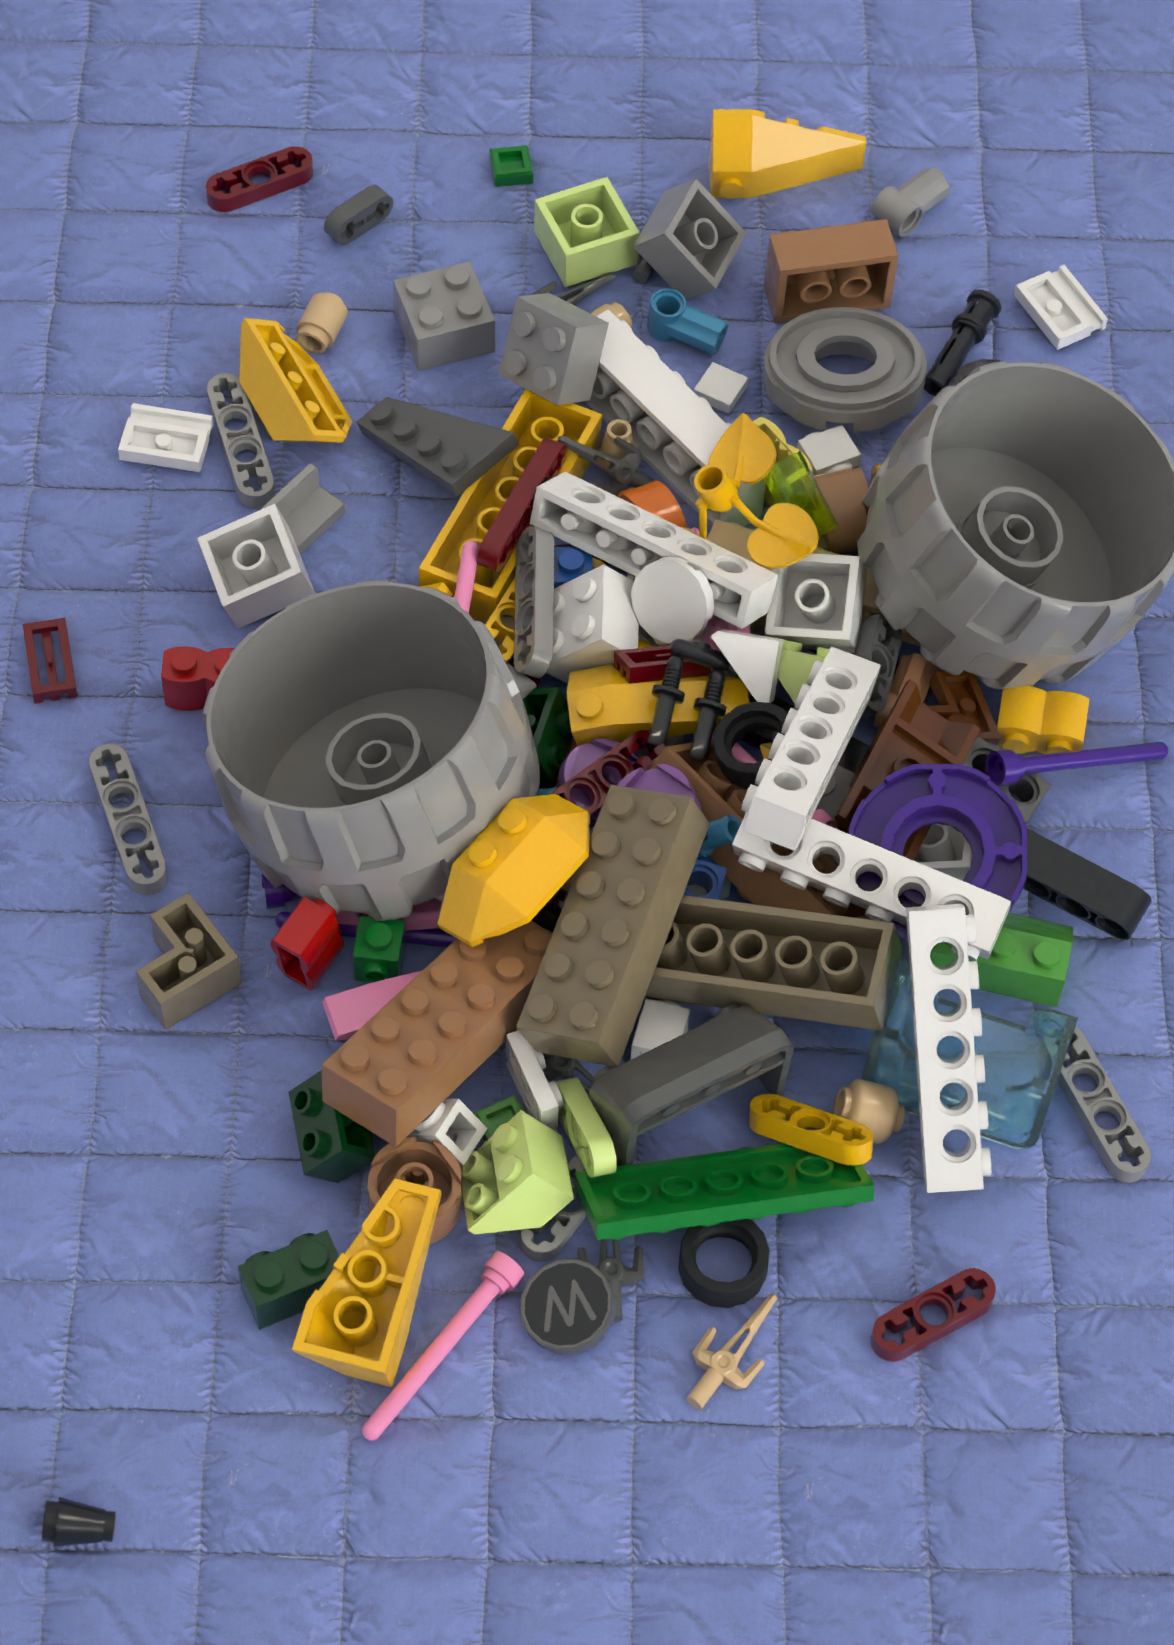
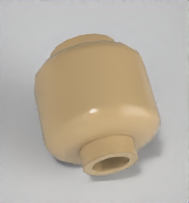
(871, 1105)

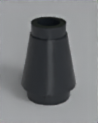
(76, 1523)

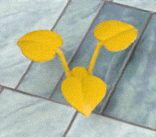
(747, 457)

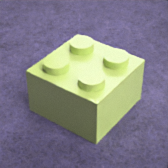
(586, 231)

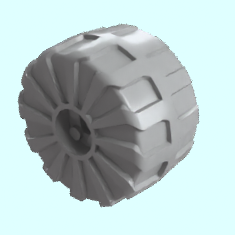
(1021, 524)
(367, 744)

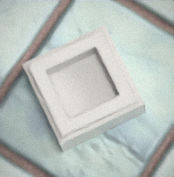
(721, 387)

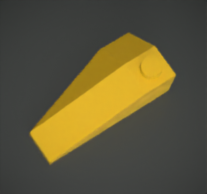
(368, 1300)

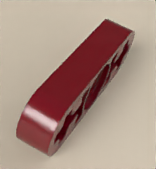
(231, 179)
(897, 1319)

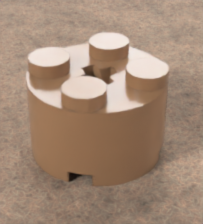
(844, 494)
(424, 1165)

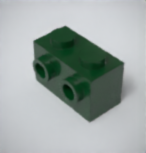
(550, 730)
(327, 1140)
(284, 1280)

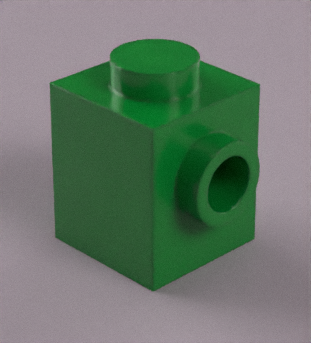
(379, 949)

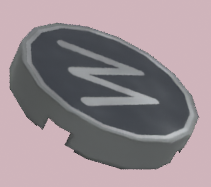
(567, 1306)

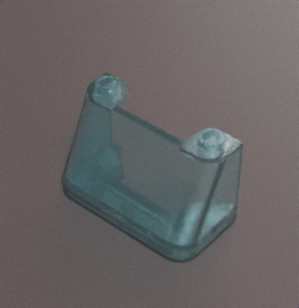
(1018, 1063)

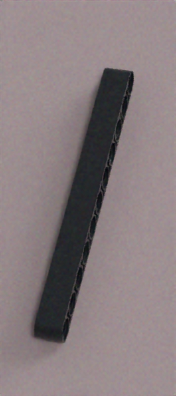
(1052, 870)

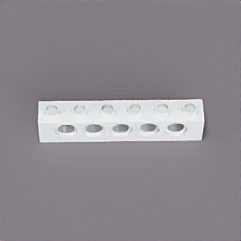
(636, 538)
(810, 748)
(895, 871)
(943, 1168)

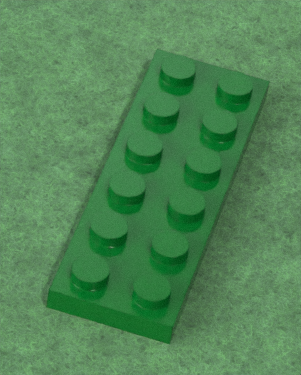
(717, 1190)

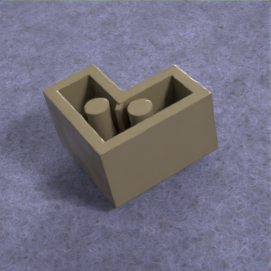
(194, 963)

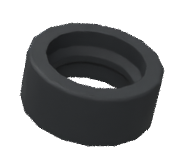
(735, 725)
(724, 1293)

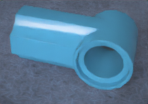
(674, 319)

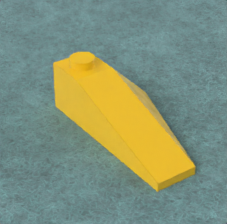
(764, 155)
(611, 708)

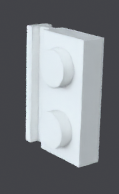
(1060, 307)
(165, 437)
(538, 1095)

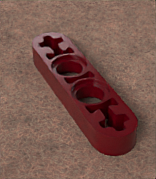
(517, 509)
(591, 777)

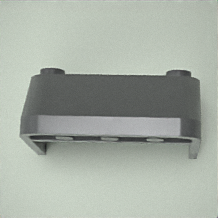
(689, 1073)

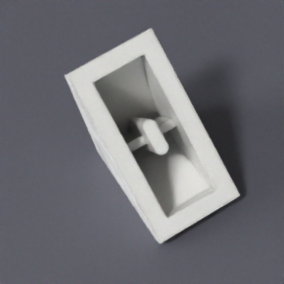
(753, 659)

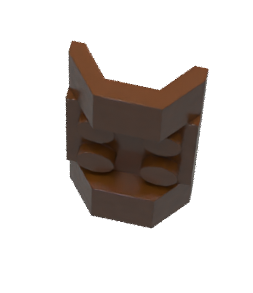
(905, 738)

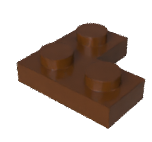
(963, 702)

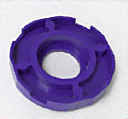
(954, 798)

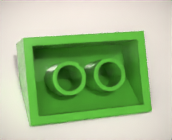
(1025, 961)

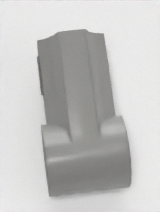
(907, 204)

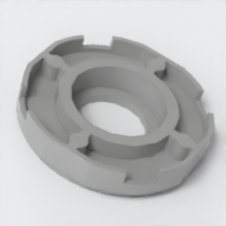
(867, 398)

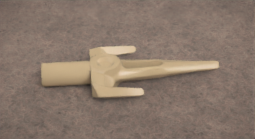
(723, 1364)

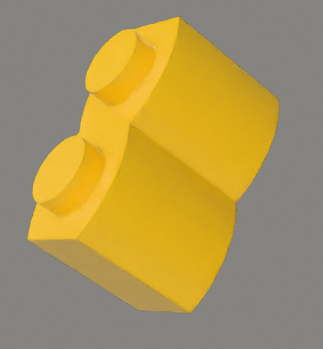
(1041, 720)

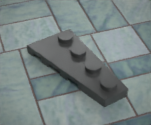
(437, 443)

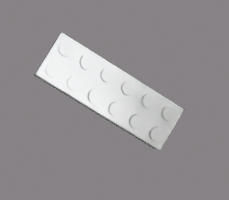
(666, 417)

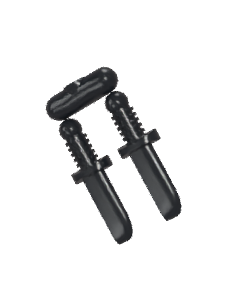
(708, 706)

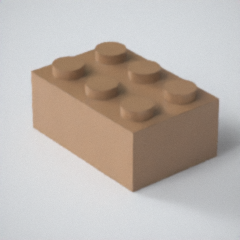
(830, 269)

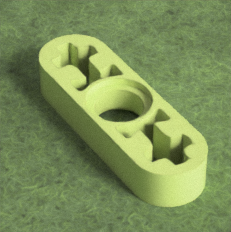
(586, 1129)

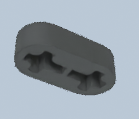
(358, 214)

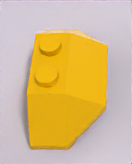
(288, 387)
(514, 867)

